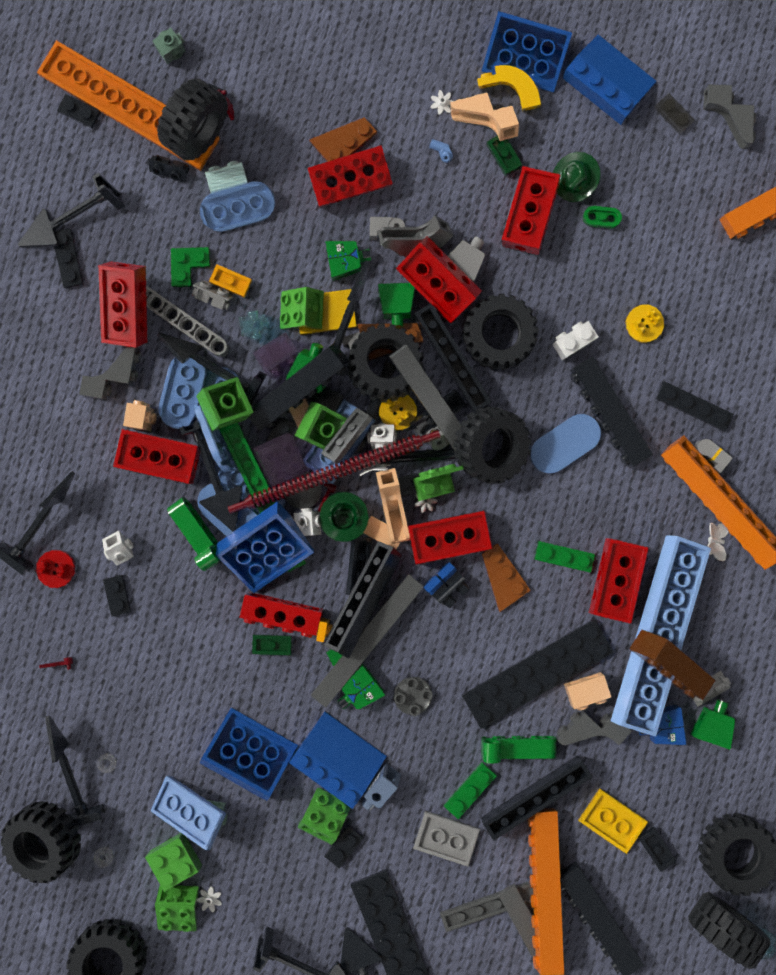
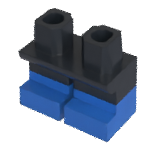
(442, 592)

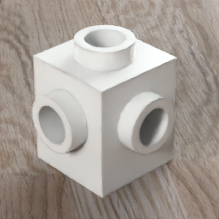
(381, 435)
(308, 522)
(117, 548)

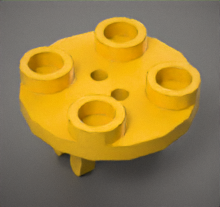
(637, 328)
(402, 418)

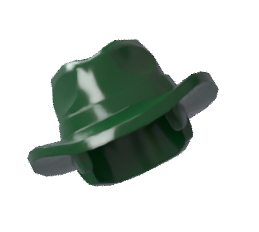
(578, 176)
(344, 517)

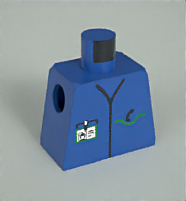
(670, 728)

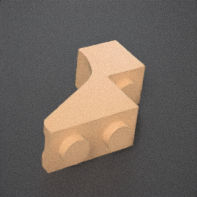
(480, 111)
(393, 506)

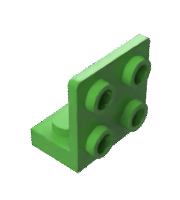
(301, 308)
(435, 482)
(324, 816)
(177, 908)

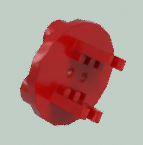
(64, 570)

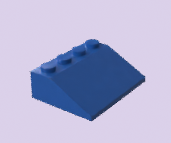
(527, 46)
(608, 79)
(264, 547)
(248, 754)
(338, 759)

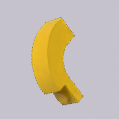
(517, 80)

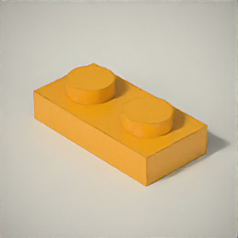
(230, 281)
(323, 630)

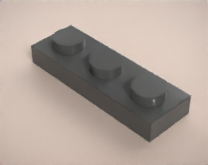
(346, 436)

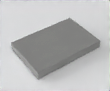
(446, 838)

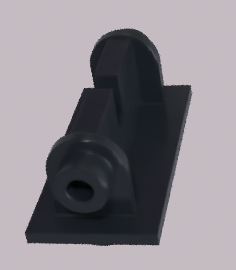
(160, 166)

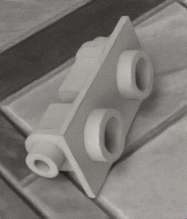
(205, 291)
(719, 686)

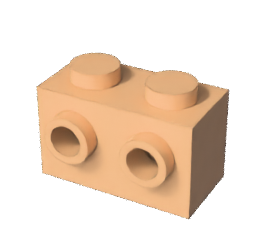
(139, 416)
(587, 691)

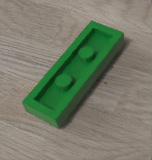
(564, 556)
(470, 790)

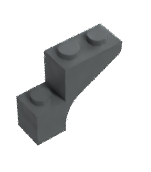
(738, 117)
(405, 239)
(121, 371)
(583, 727)

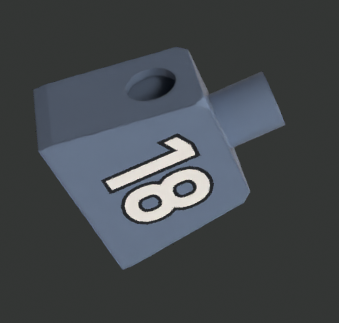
(381, 787)

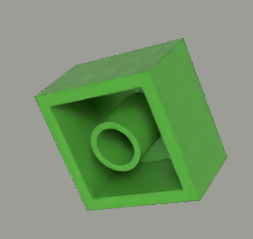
(224, 404)
(173, 861)

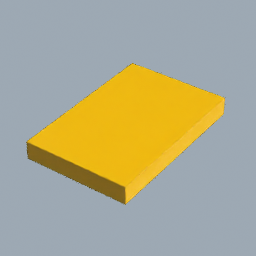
(333, 311)
(613, 821)

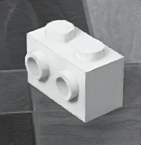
(575, 340)

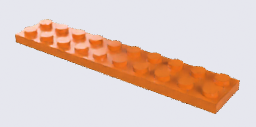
(109, 95)

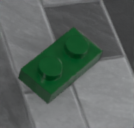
(504, 155)
(271, 644)

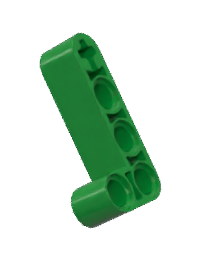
(195, 532)
(517, 748)

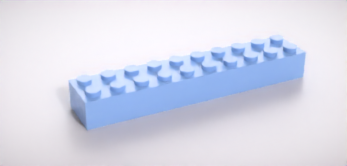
(665, 615)

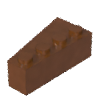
(673, 664)

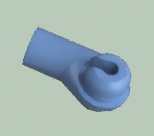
(443, 149)

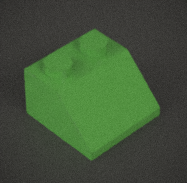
(319, 425)

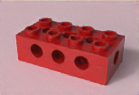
(355, 164)
(524, 200)
(450, 275)
(123, 304)
(150, 445)
(459, 546)
(630, 580)
(251, 614)

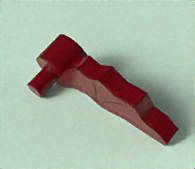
(230, 111)
(331, 488)
(67, 661)

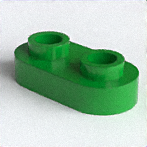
(601, 217)

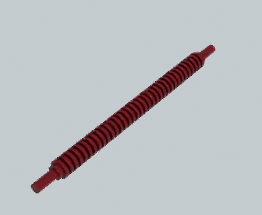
(250, 501)

